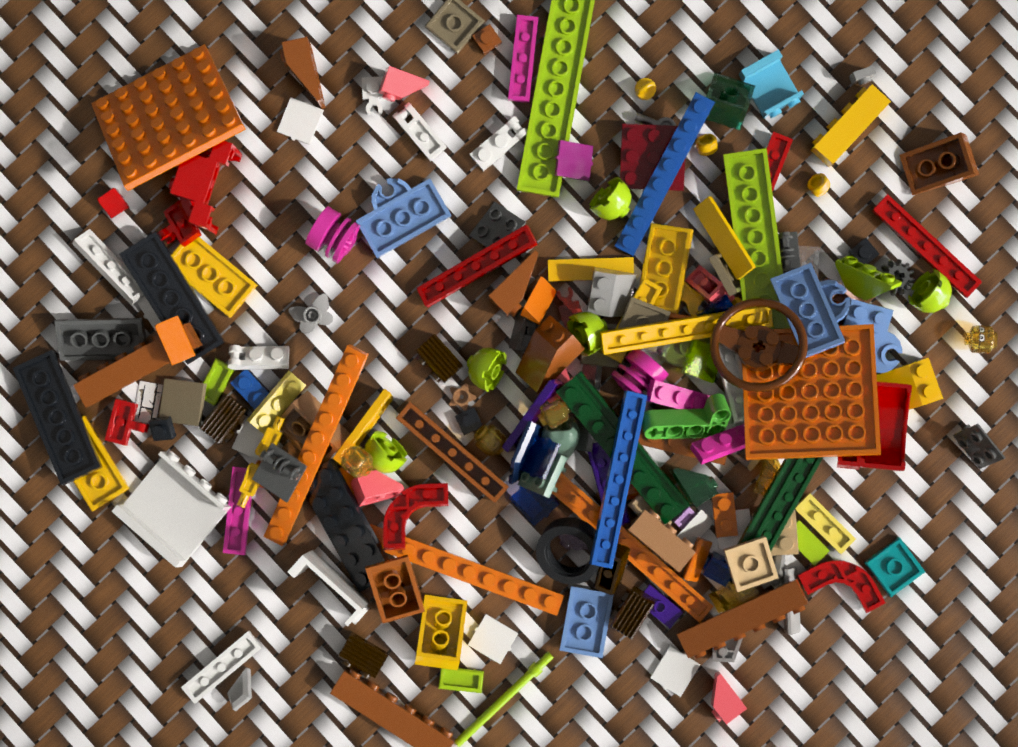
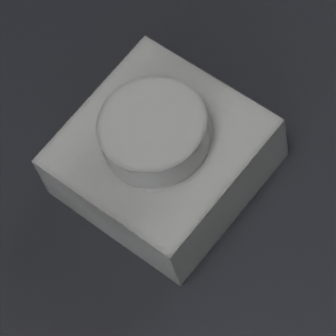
(862, 76)

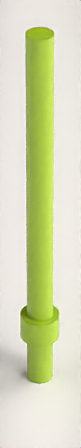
(534, 670)

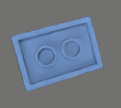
(586, 622)

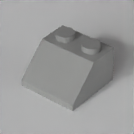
(610, 292)

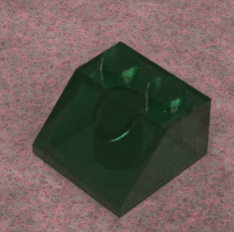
(730, 99)
(695, 486)

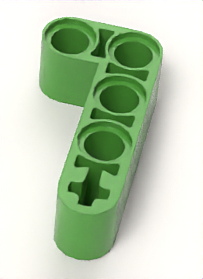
(688, 422)

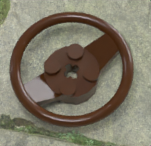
(743, 344)

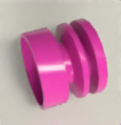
(332, 234)
(639, 373)

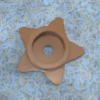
(463, 403)

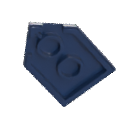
(522, 450)

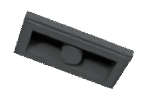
(522, 332)

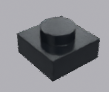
(864, 251)
(468, 421)
(162, 428)

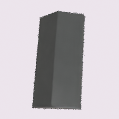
(98, 337)

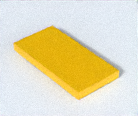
(667, 263)
(213, 276)
(104, 483)

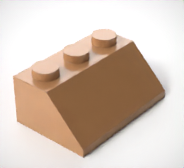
(299, 421)
(661, 539)

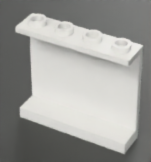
(173, 509)
(333, 579)

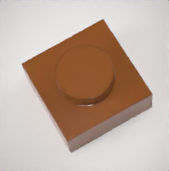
(486, 39)

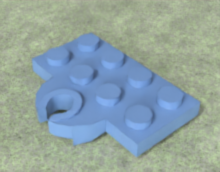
(401, 215)
(814, 306)
(866, 313)

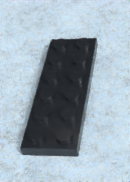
(169, 290)
(57, 417)
(345, 523)

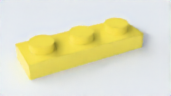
(276, 402)
(825, 523)

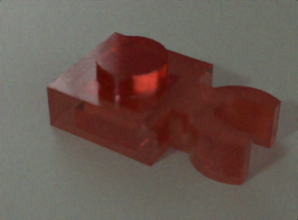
(568, 308)

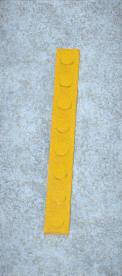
(679, 330)

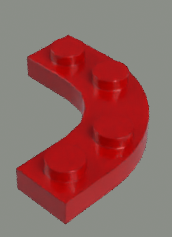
(404, 505)
(847, 573)

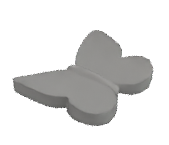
(313, 314)

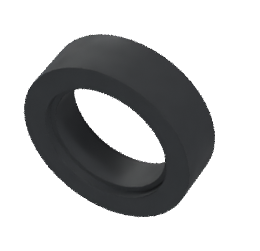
(548, 562)

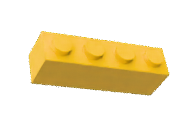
(850, 125)

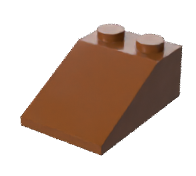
(300, 59)
(939, 164)
(511, 291)
(547, 354)
(395, 589)

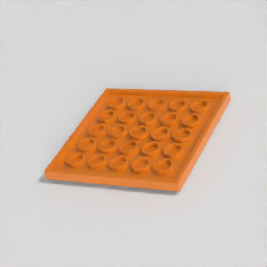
(167, 117)
(823, 409)

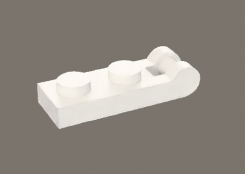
(420, 132)
(498, 144)
(259, 357)

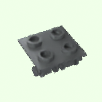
(496, 225)
(789, 251)
(978, 446)
(279, 472)

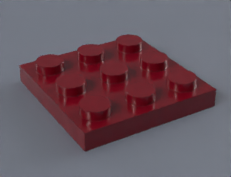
(641, 152)

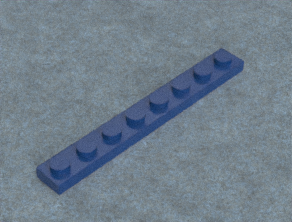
(664, 173)
(618, 479)

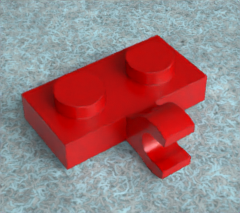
(179, 226)
(123, 422)

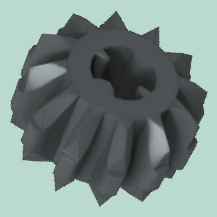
(897, 269)

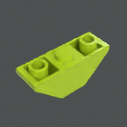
(864, 279)

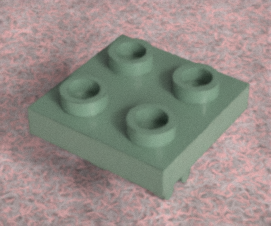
(546, 486)

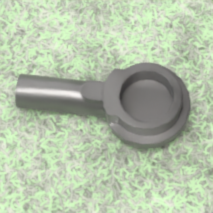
(650, 121)

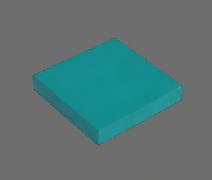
(894, 567)

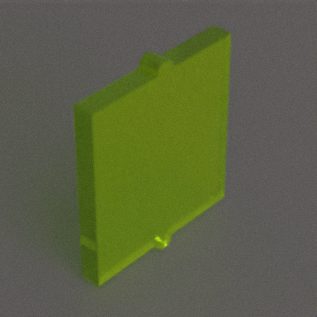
(699, 362)

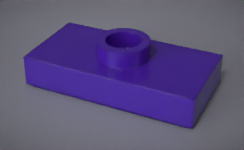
(663, 608)

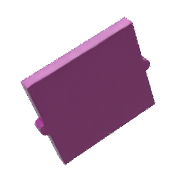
(573, 160)

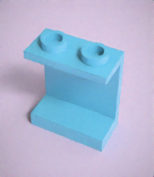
(772, 85)

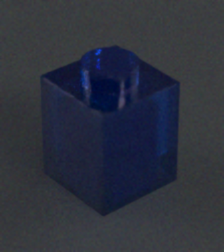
(717, 569)

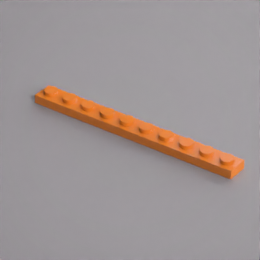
(318, 441)
(638, 555)
(477, 574)

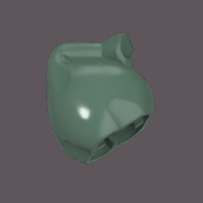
(566, 435)

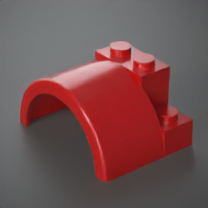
(196, 182)
(893, 420)

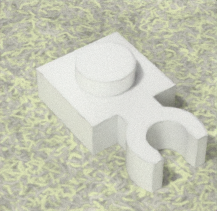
(370, 90)

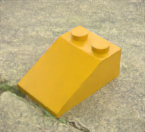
(920, 376)
(441, 632)

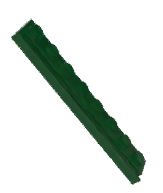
(602, 425)
(781, 499)

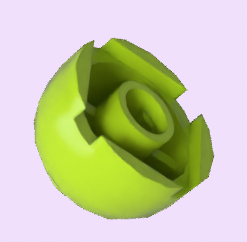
(612, 201)
(931, 292)
(587, 329)
(485, 368)
(386, 455)

